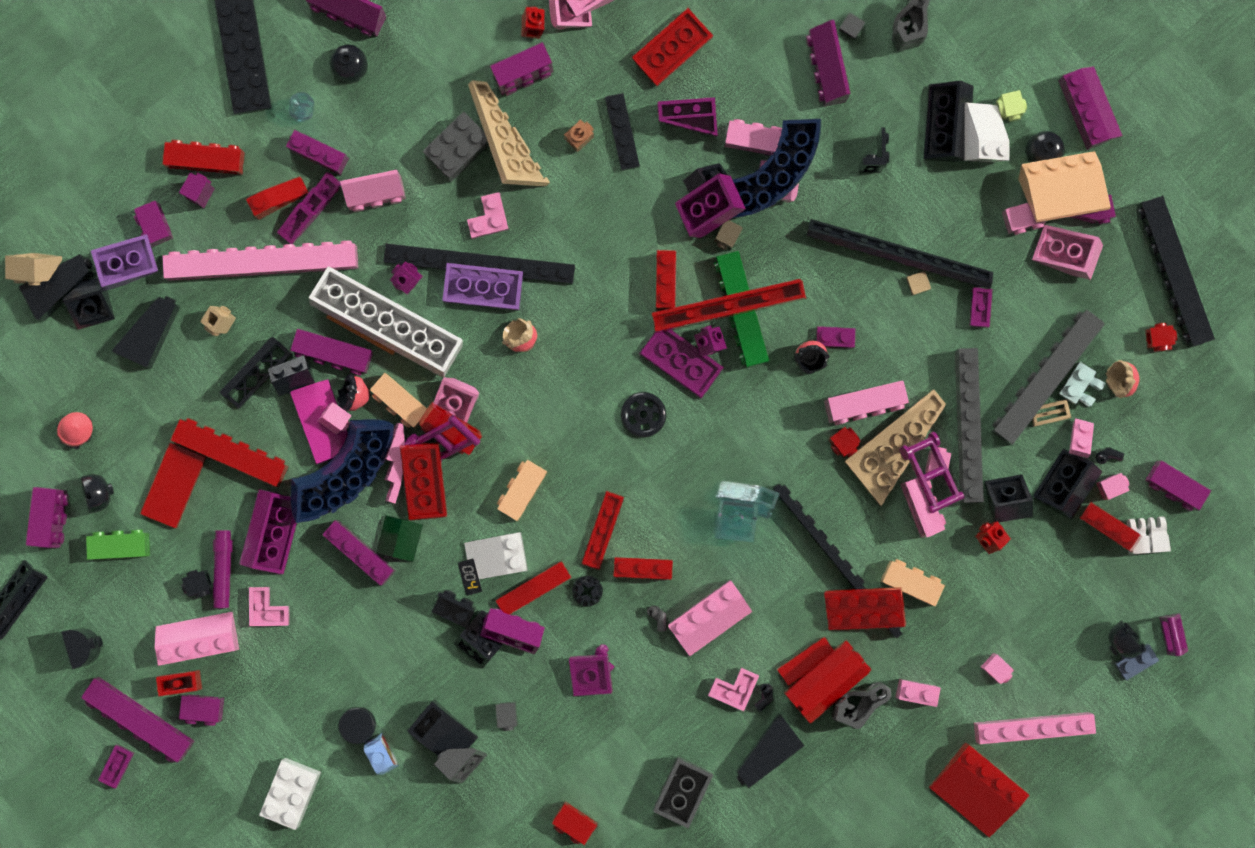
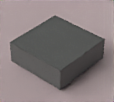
(852, 26)

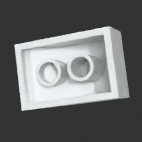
(985, 134)
(497, 555)

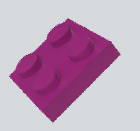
(590, 675)

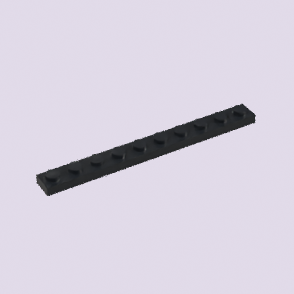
(900, 253)
(439, 258)
(820, 538)

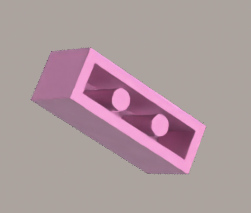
(752, 137)

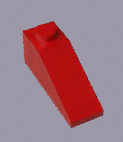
(276, 197)

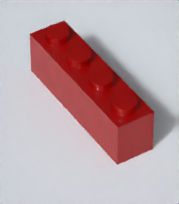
(203, 158)

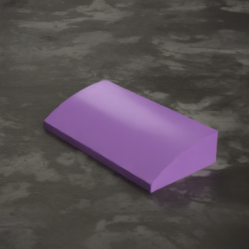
(482, 286)

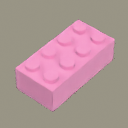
(867, 401)

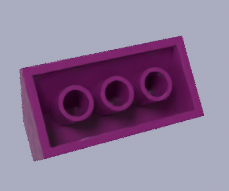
(354, 13)
(828, 64)
(1089, 107)
(269, 533)

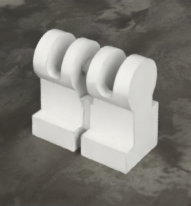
(1156, 541)

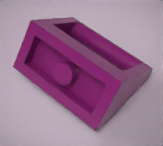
(1173, 634)

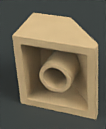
(31, 267)

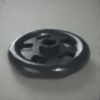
(640, 398)

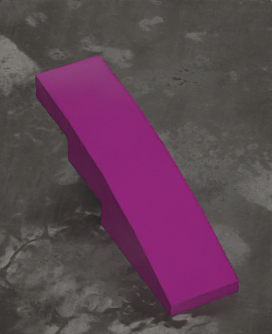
(310, 208)

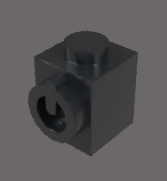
(197, 584)

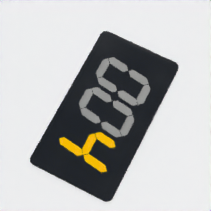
(470, 577)

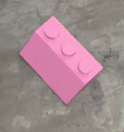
(373, 190)
(926, 523)

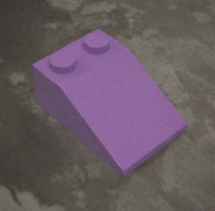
(124, 262)

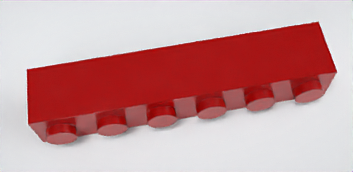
(230, 453)

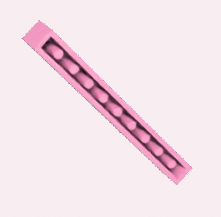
(260, 261)

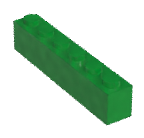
(746, 325)

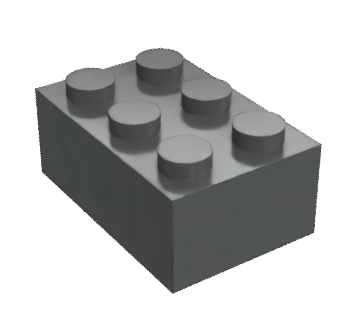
(457, 146)
(682, 792)

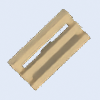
(1065, 409)

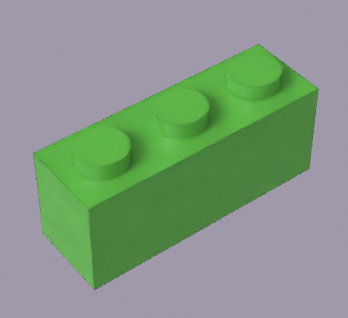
(117, 545)

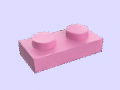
(1081, 438)

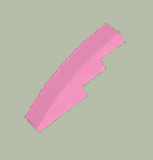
(395, 471)

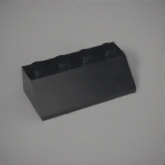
(946, 121)

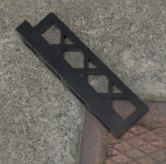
(248, 369)
(22, 594)

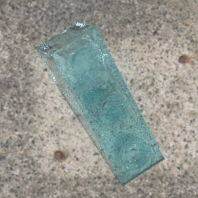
(749, 494)

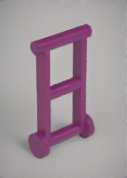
(436, 433)
(908, 454)

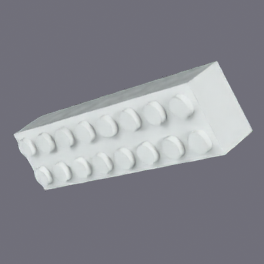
(385, 322)

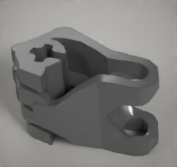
(916, 36)
(869, 702)

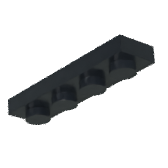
(622, 132)

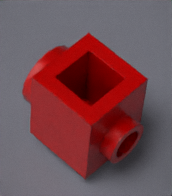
(532, 22)
(1161, 337)
(844, 442)

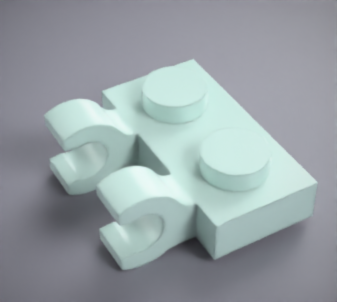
(1078, 382)

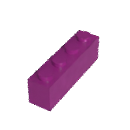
(331, 351)
(359, 552)

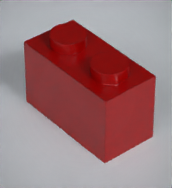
(179, 683)
(574, 824)

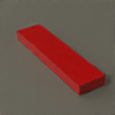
(602, 530)
(533, 588)

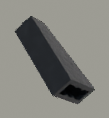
(49, 295)
(148, 334)
(769, 752)

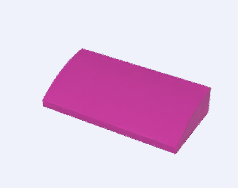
(310, 404)

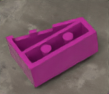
(690, 114)

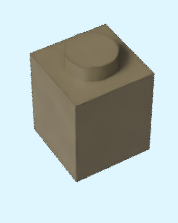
(728, 235)

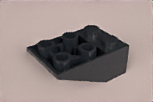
(441, 730)

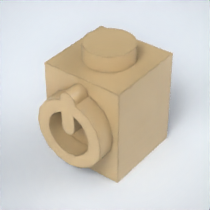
(217, 320)

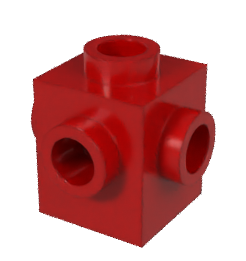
(992, 537)

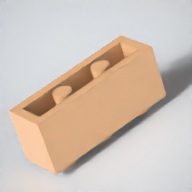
(398, 401)
(521, 489)
(913, 582)

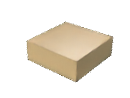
(918, 283)

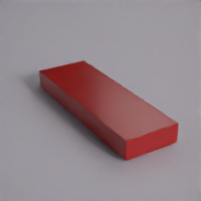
(805, 661)

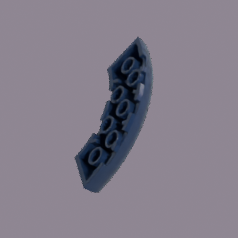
(783, 169)
(345, 474)

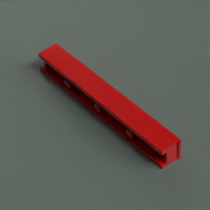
(729, 305)

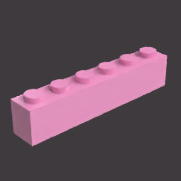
(1034, 728)

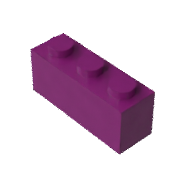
(317, 152)
(1177, 486)
(512, 631)

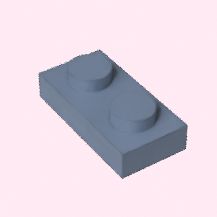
(1131, 667)

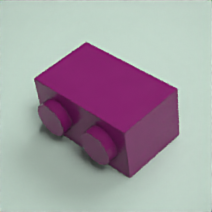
(197, 189)
(153, 223)
(201, 708)

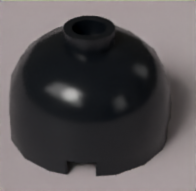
(348, 63)
(1044, 146)
(96, 492)
(1125, 641)

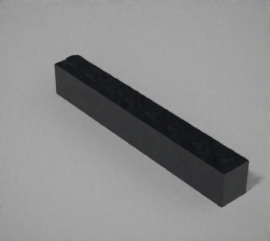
(1175, 272)

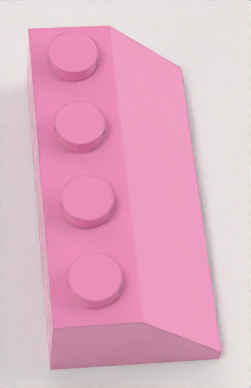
(709, 618)
(195, 638)

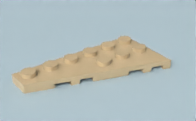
(505, 142)
(880, 461)

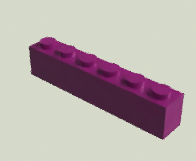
(137, 719)

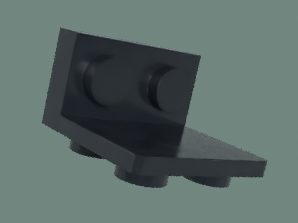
(876, 163)
(453, 608)
(475, 646)

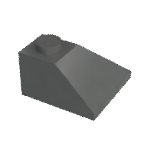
(459, 763)

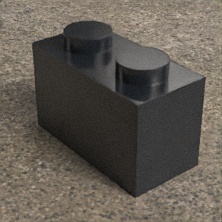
(291, 375)

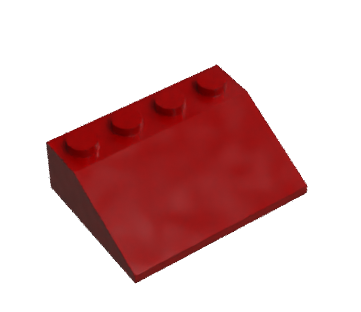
(978, 790)

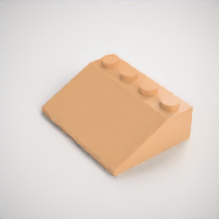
(1064, 186)

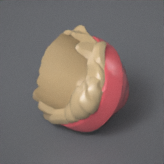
(519, 335)
(1122, 379)

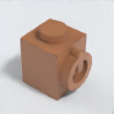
(579, 135)

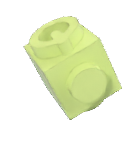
(1011, 106)

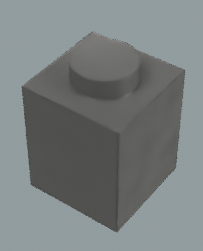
(506, 715)

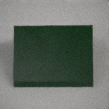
(399, 538)

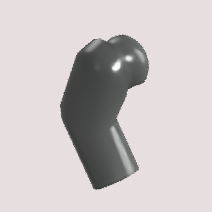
(659, 615)

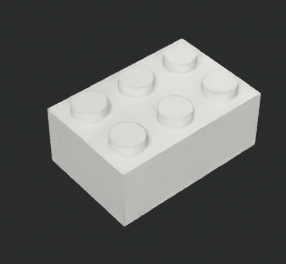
(290, 793)

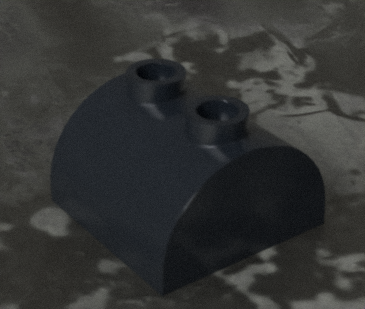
(82, 646)

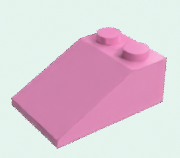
(1068, 251)

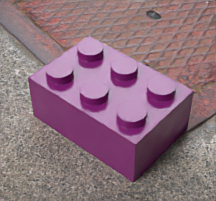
(522, 69)
(710, 205)
(47, 517)

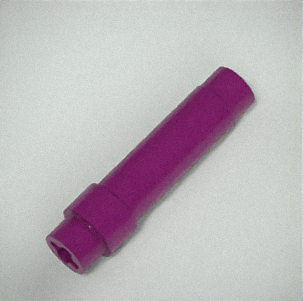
(222, 563)

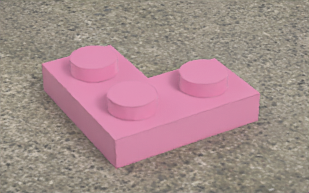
(493, 220)
(262, 613)
(737, 694)

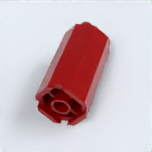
(828, 681)

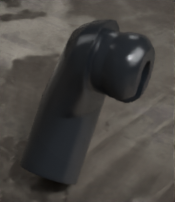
(1108, 453)
(766, 697)

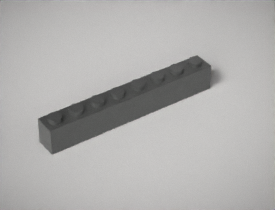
(1048, 377)
(969, 424)

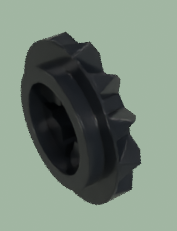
(586, 600)

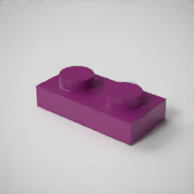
(980, 307)
(836, 337)
(116, 766)

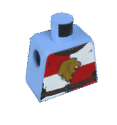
(380, 755)

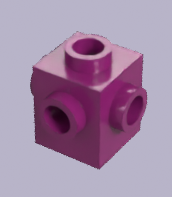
(405, 277)
(710, 340)

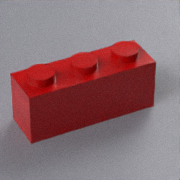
(665, 279)
(436, 416)
(1111, 527)
(643, 568)

